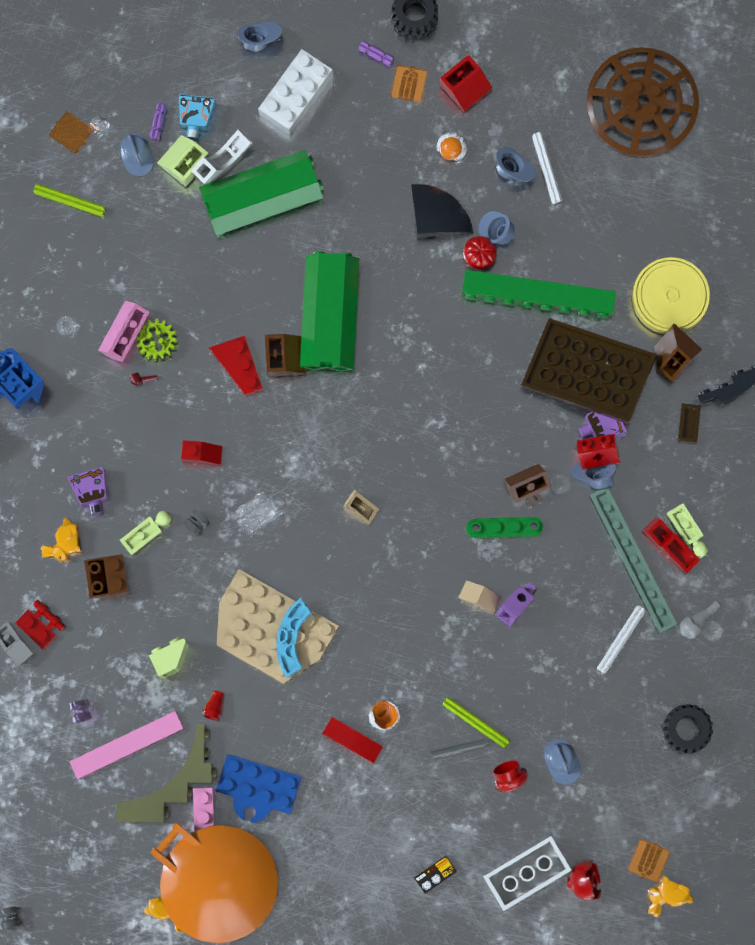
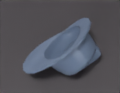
(259, 35)
(136, 154)
(514, 166)
(496, 227)
(597, 477)
(562, 761)

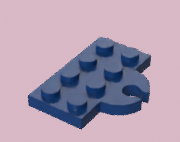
(257, 787)

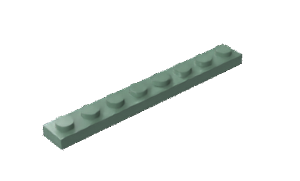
(633, 559)

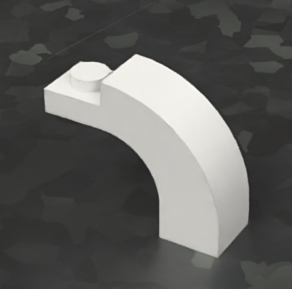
(214, 167)

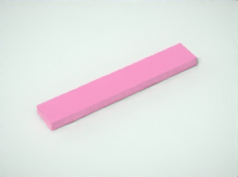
(126, 745)

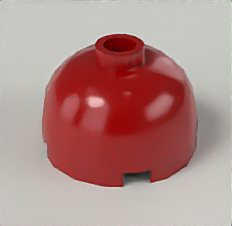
(584, 881)

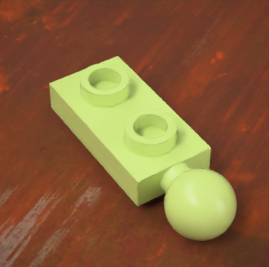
(688, 529)
(145, 532)

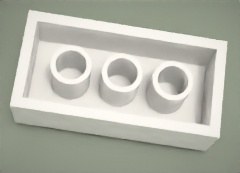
(295, 92)
(527, 873)

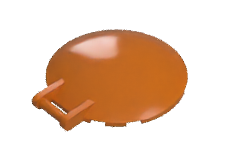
(216, 882)

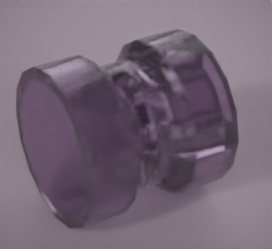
(80, 711)

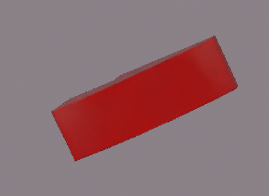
(671, 545)
(352, 740)

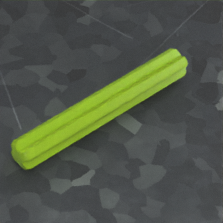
(68, 199)
(476, 722)

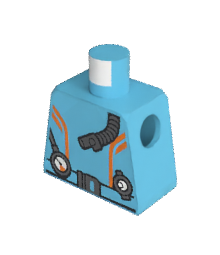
(195, 114)

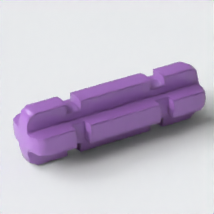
(376, 53)
(158, 121)

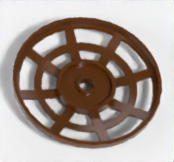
(642, 112)

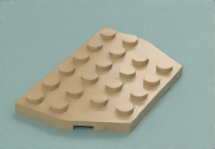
(250, 625)

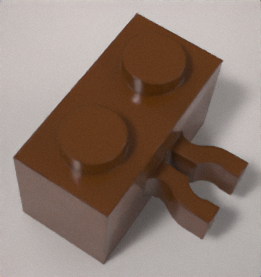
(528, 484)

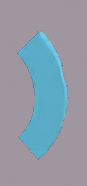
(287, 637)

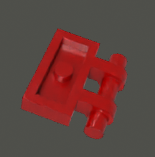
(36, 629)

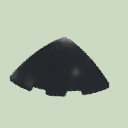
(438, 213)

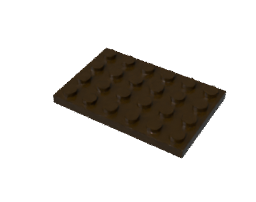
(589, 370)

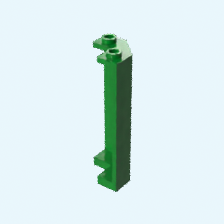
(261, 192)
(329, 311)

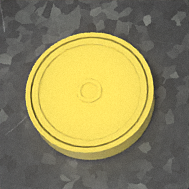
(670, 294)

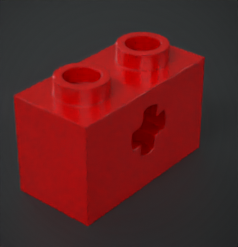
(598, 451)

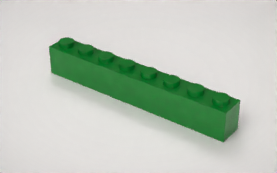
(539, 294)

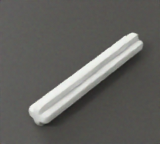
(547, 168)
(621, 639)

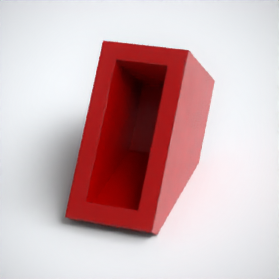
(201, 453)

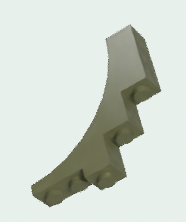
(195, 770)

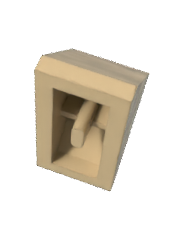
(360, 507)
(480, 596)

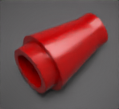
(214, 706)

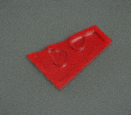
(238, 363)

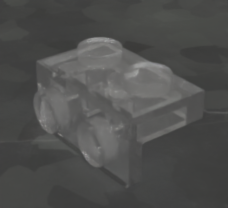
(256, 513)

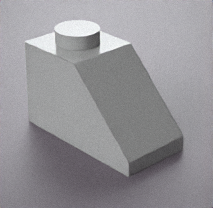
(14, 644)

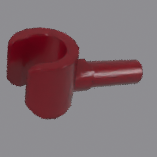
(137, 380)

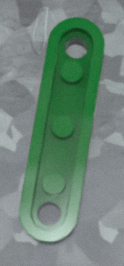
(504, 527)

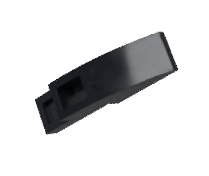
(739, 385)

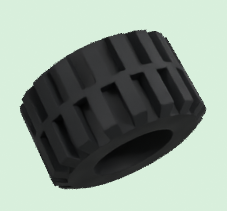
(411, 27)
(701, 718)

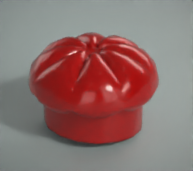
(480, 252)
(510, 776)

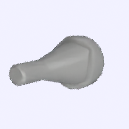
(691, 626)

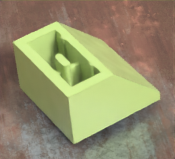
(182, 159)
(169, 659)

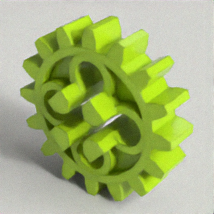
(165, 343)

